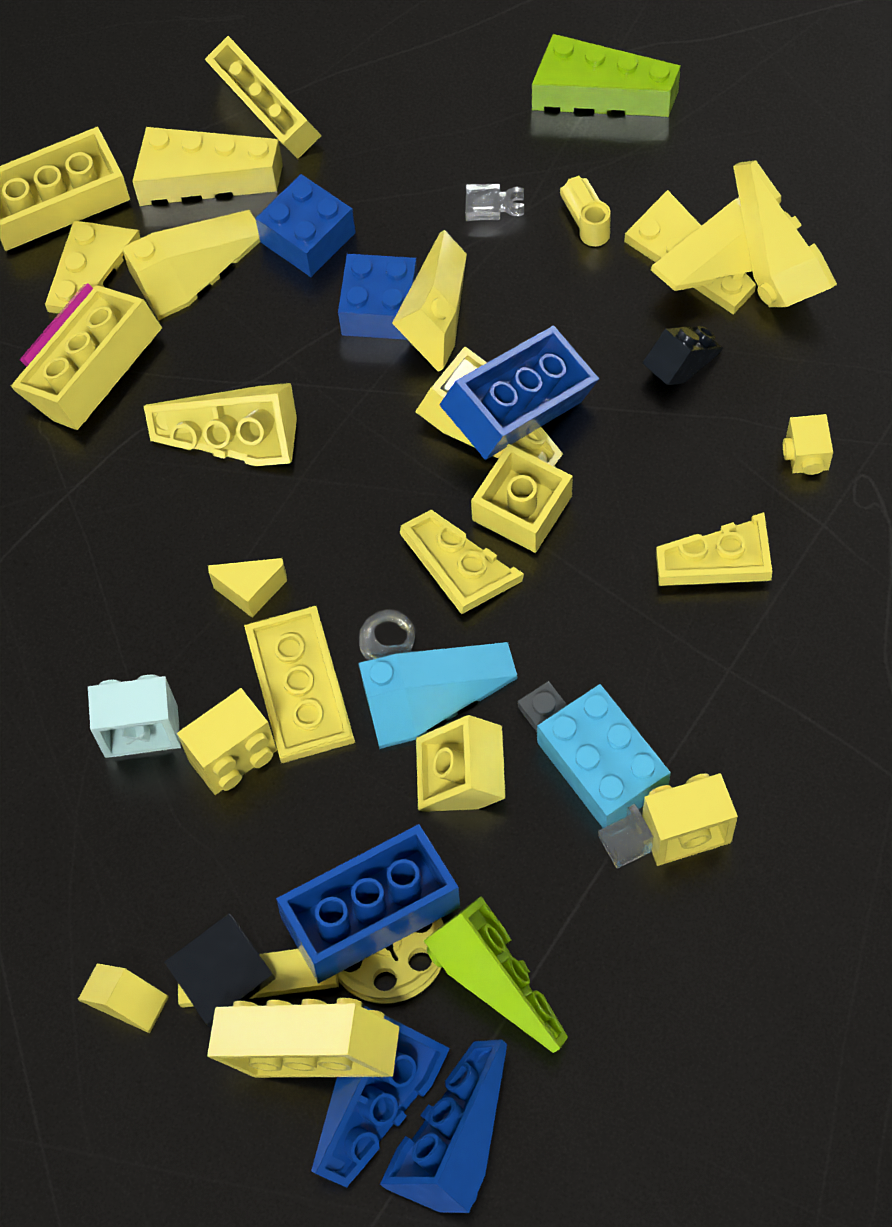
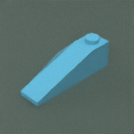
(425, 687)

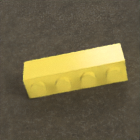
(263, 97)

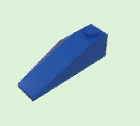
(369, 1106)
(452, 1147)

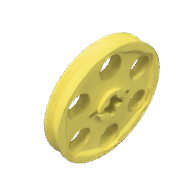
(408, 982)

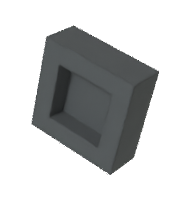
(541, 704)

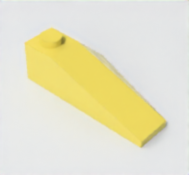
(708, 253)

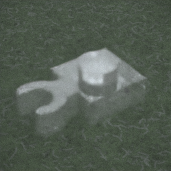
(487, 202)

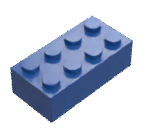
(518, 392)
(368, 903)

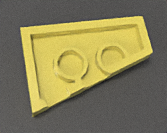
(87, 258)
(725, 556)
(457, 564)

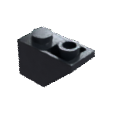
(681, 353)

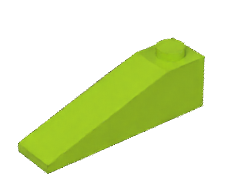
(476, 956)

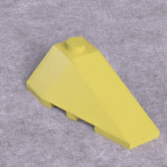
(779, 256)
(183, 260)
(433, 302)
(239, 424)
(536, 443)

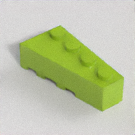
(603, 80)

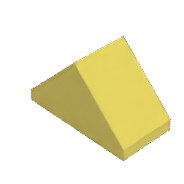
(249, 583)
(123, 996)

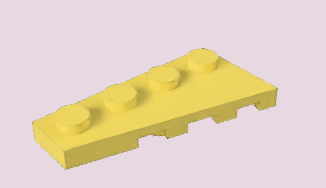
(664, 228)

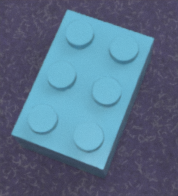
(601, 755)

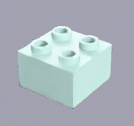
(134, 716)

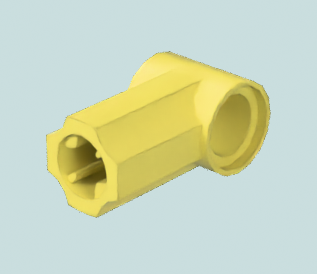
(587, 210)

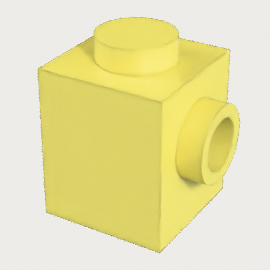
(808, 444)

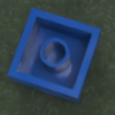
(305, 225)
(373, 294)

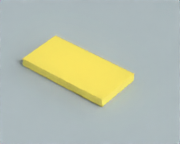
(299, 684)

